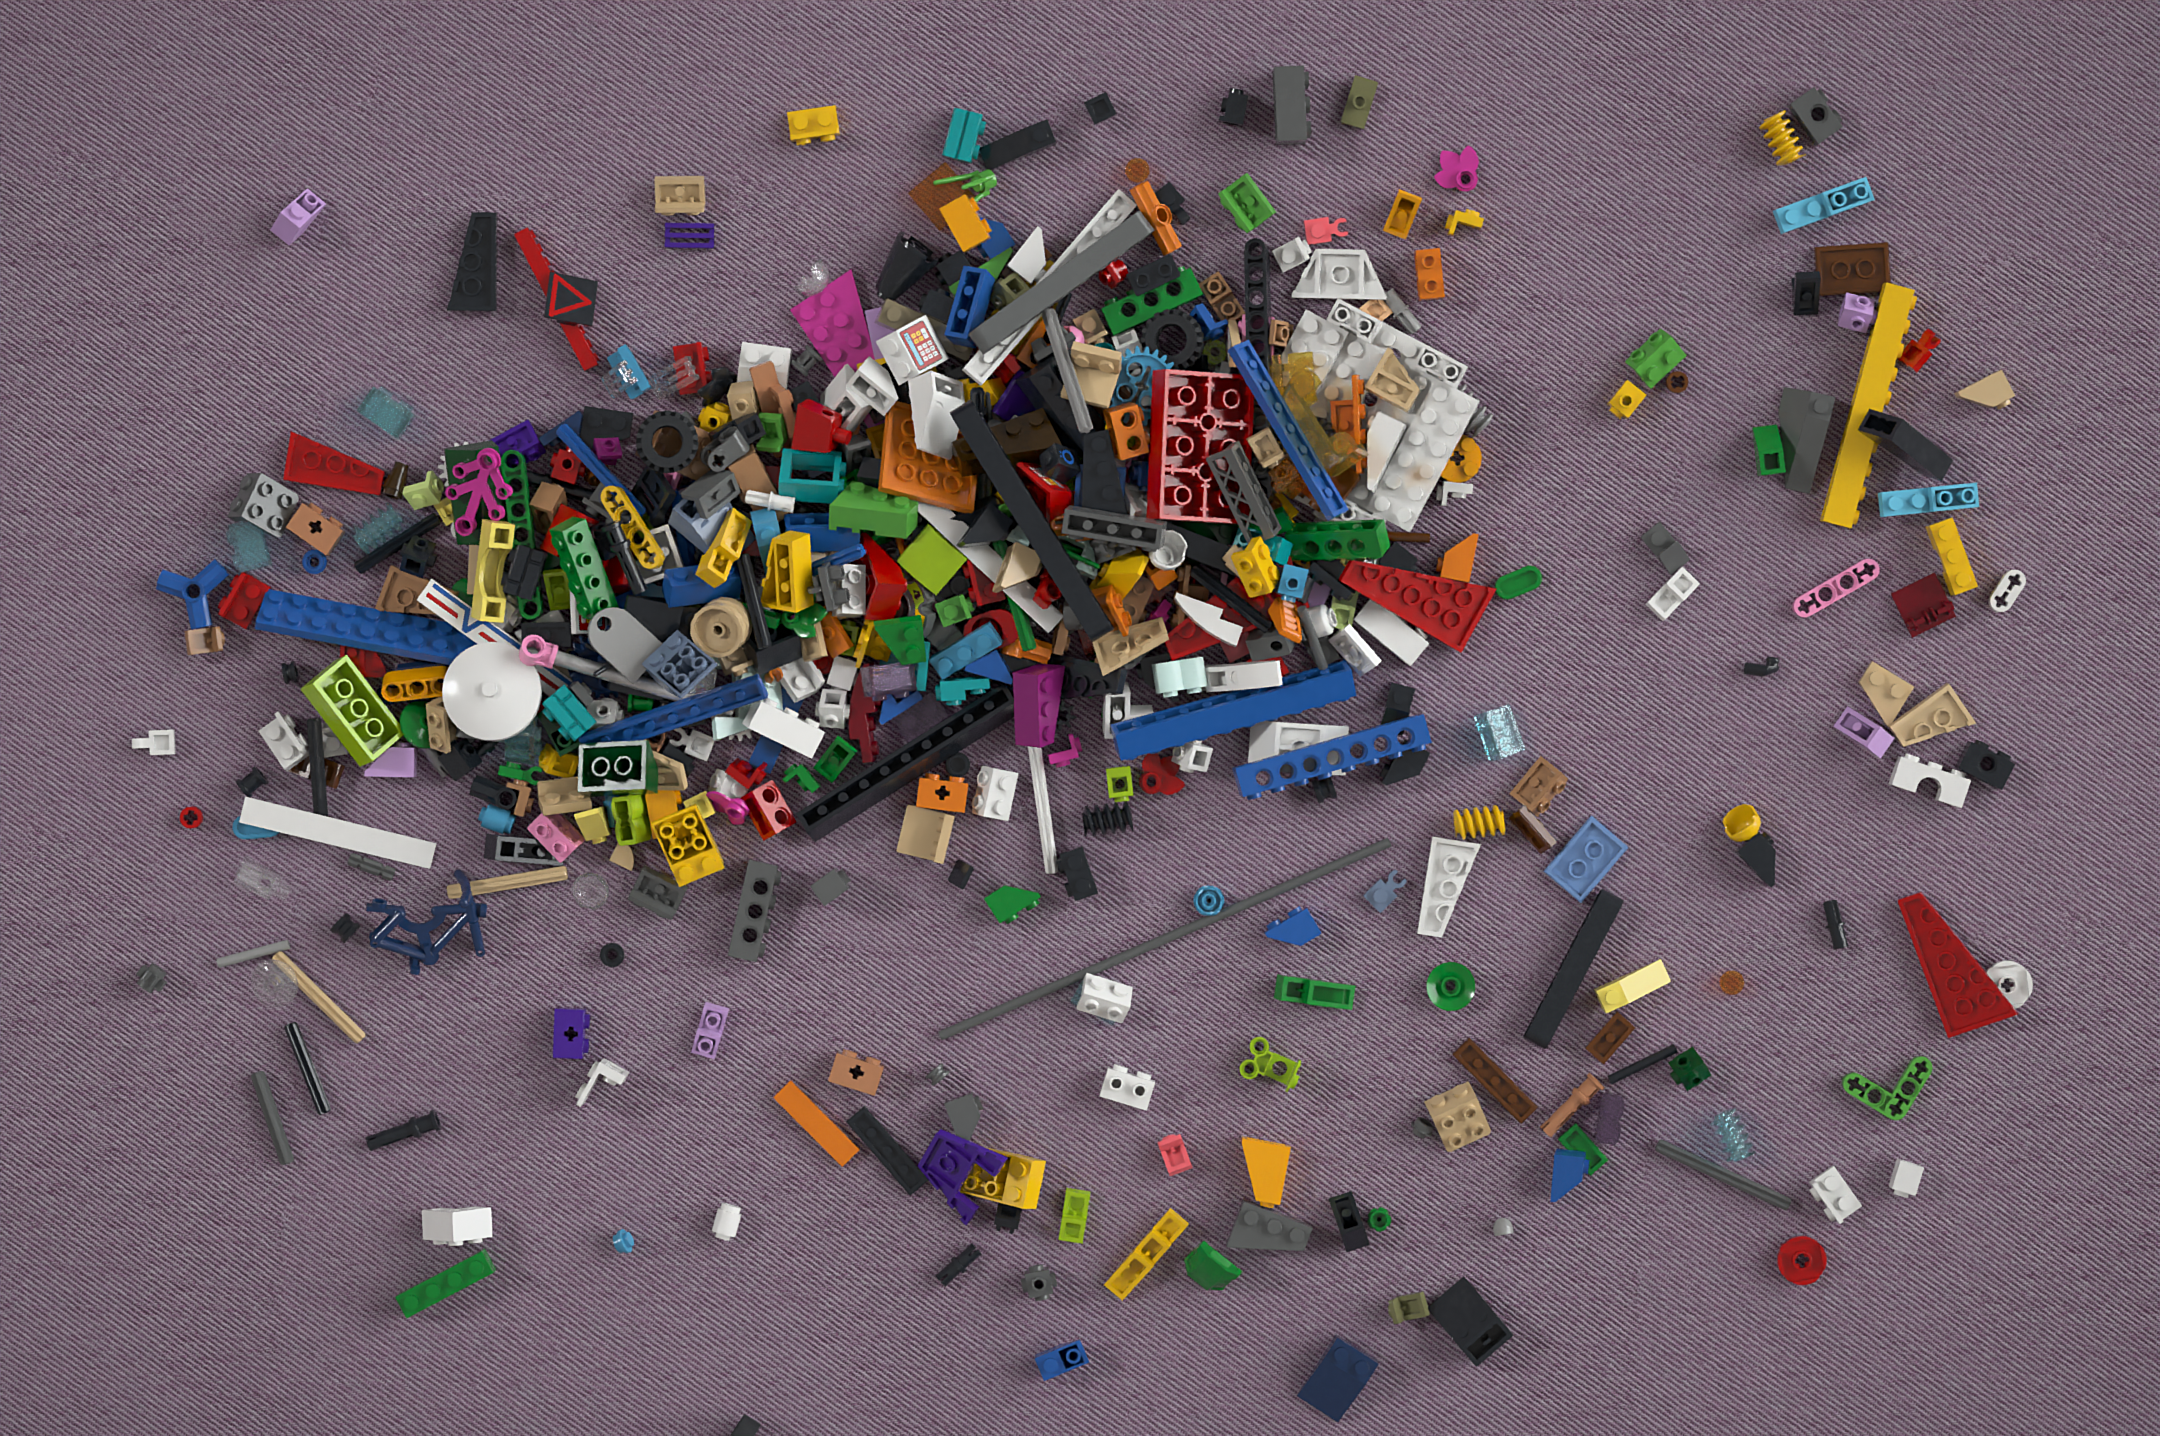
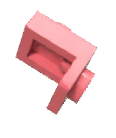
(1174, 1154)

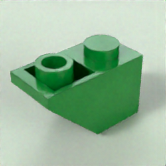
(1768, 450)
(1009, 900)

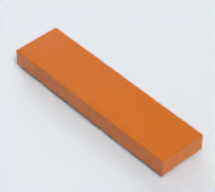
(816, 1123)

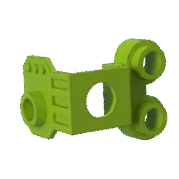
(1264, 1062)

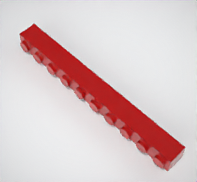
(541, 270)

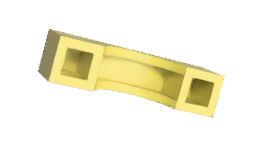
(488, 594)

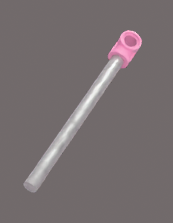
(549, 655)

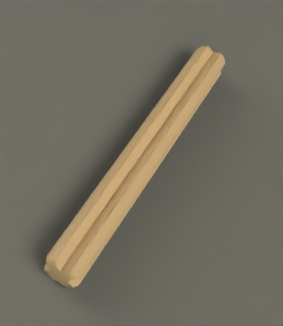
(511, 881)
(323, 1001)

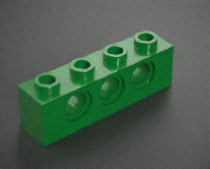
(1119, 323)
(1347, 533)

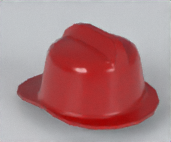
(1002, 622)

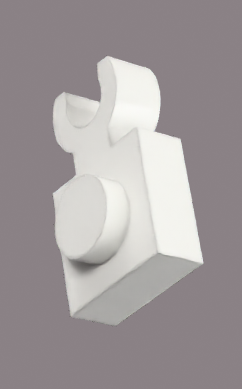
(696, 744)

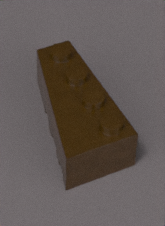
(1020, 438)

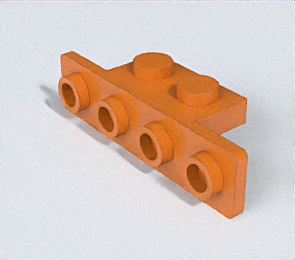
(1348, 416)

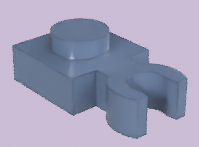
(1382, 893)

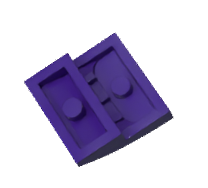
(1013, 401)

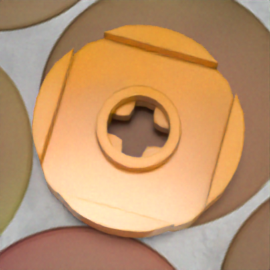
(1468, 466)

